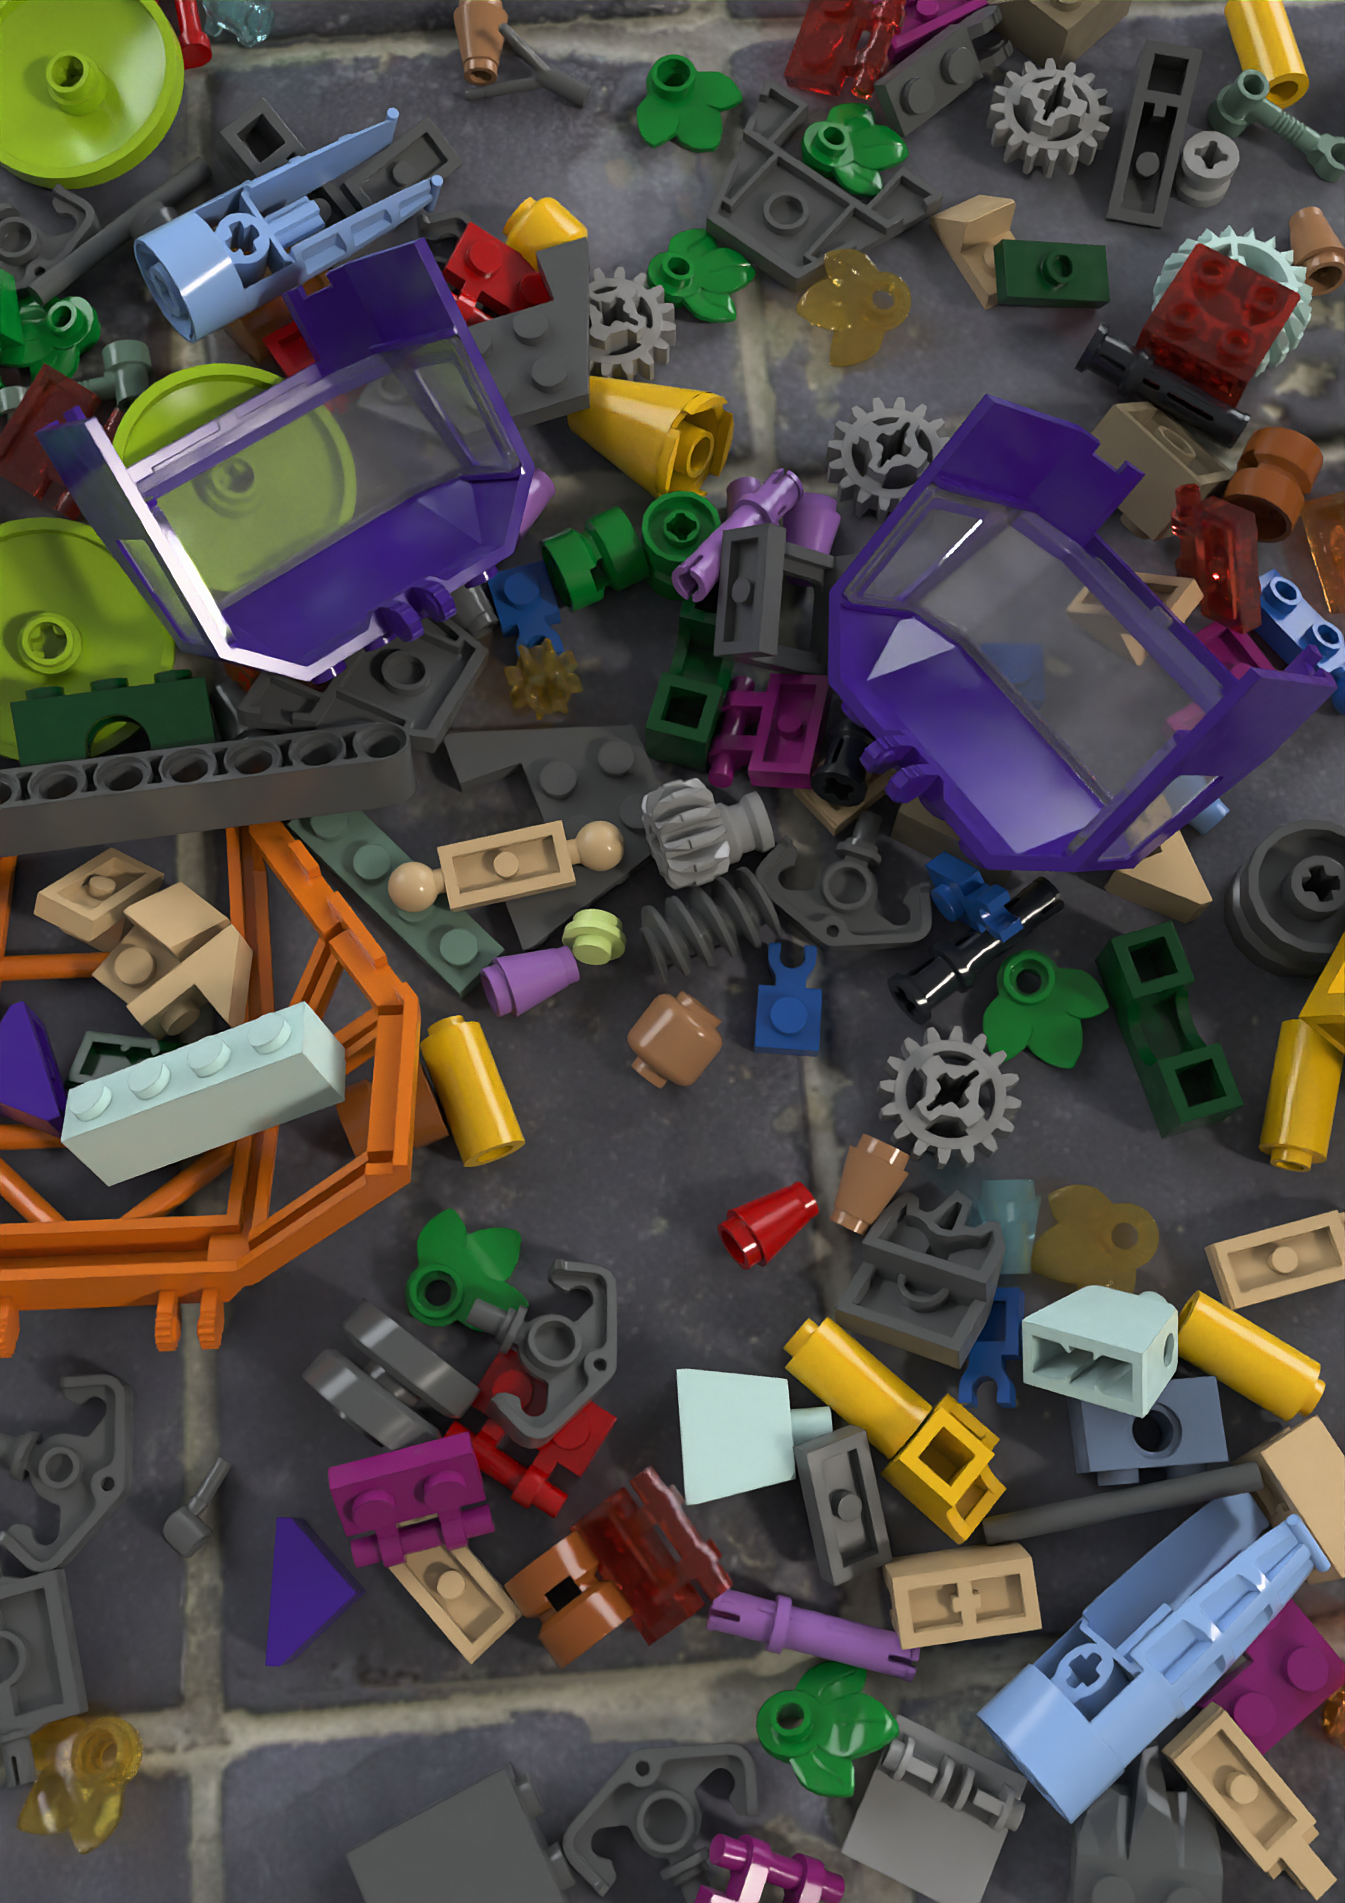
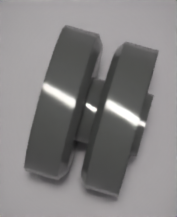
(1290, 899)
(384, 1392)

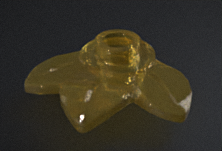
(847, 307)
(1082, 1242)
(73, 1784)

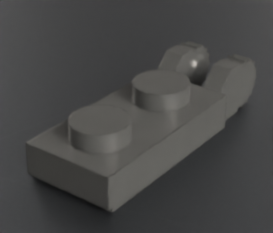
(940, 71)

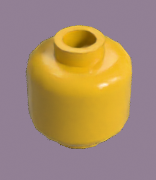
(541, 226)

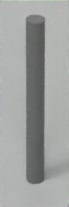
(115, 234)
(1122, 1503)

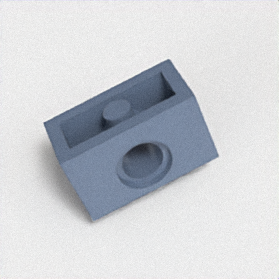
(1189, 1429)

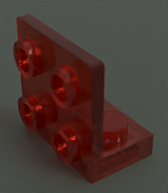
(1217, 323)

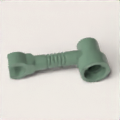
(1245, 102)
(125, 377)

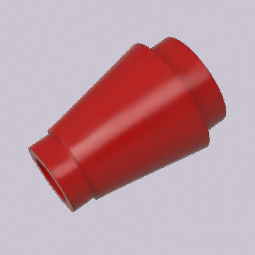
(765, 1225)

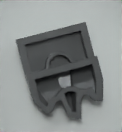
(925, 1279)
(1145, 1842)

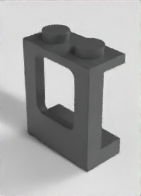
(751, 599)

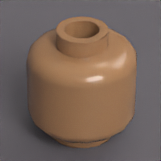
(674, 1040)

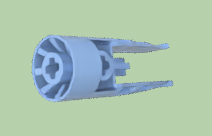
(209, 286)
(1148, 1649)

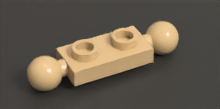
(506, 866)

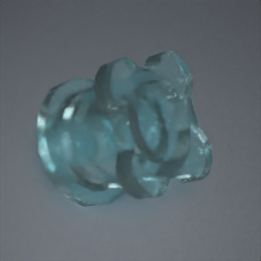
(244, 18)

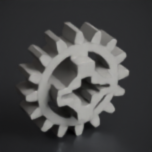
(1049, 118)
(618, 333)
(877, 441)
(963, 1118)

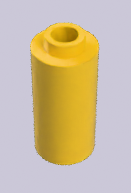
(1268, 45)
(471, 1091)
(1301, 1098)
(1248, 1358)
(855, 1384)

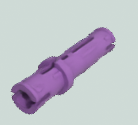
(755, 508)
(811, 1633)

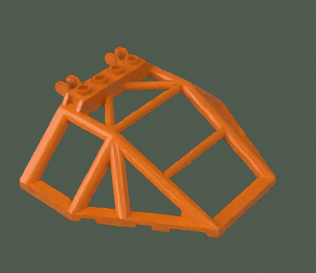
(212, 1257)

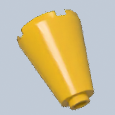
(656, 432)

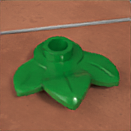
(685, 105)
(853, 148)
(700, 275)
(54, 335)
(1044, 1019)
(469, 1263)
(835, 1727)

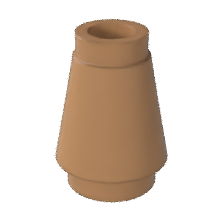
(480, 38)
(1317, 250)
(868, 1183)

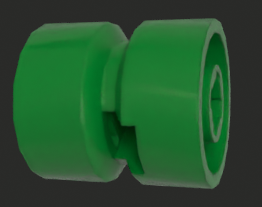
(672, 533)
(594, 559)

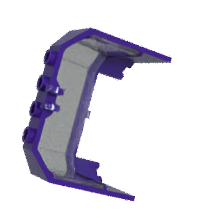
(328, 499)
(1032, 669)

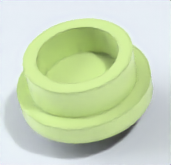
(595, 936)

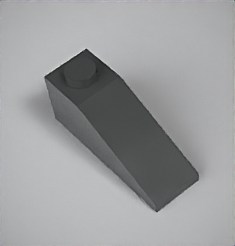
(1153, 133)
(263, 142)

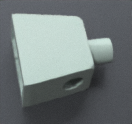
(1103, 1348)
(740, 1432)

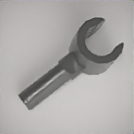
(185, 1527)

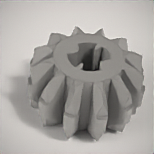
(685, 833)

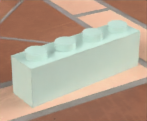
(205, 1094)

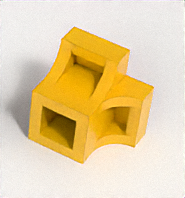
(947, 1469)

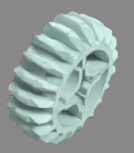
(1266, 261)

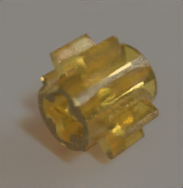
(543, 679)

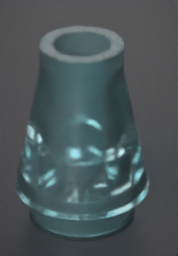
(1017, 1210)

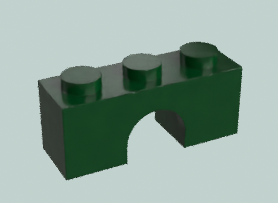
(692, 692)
(63, 726)
(1148, 991)

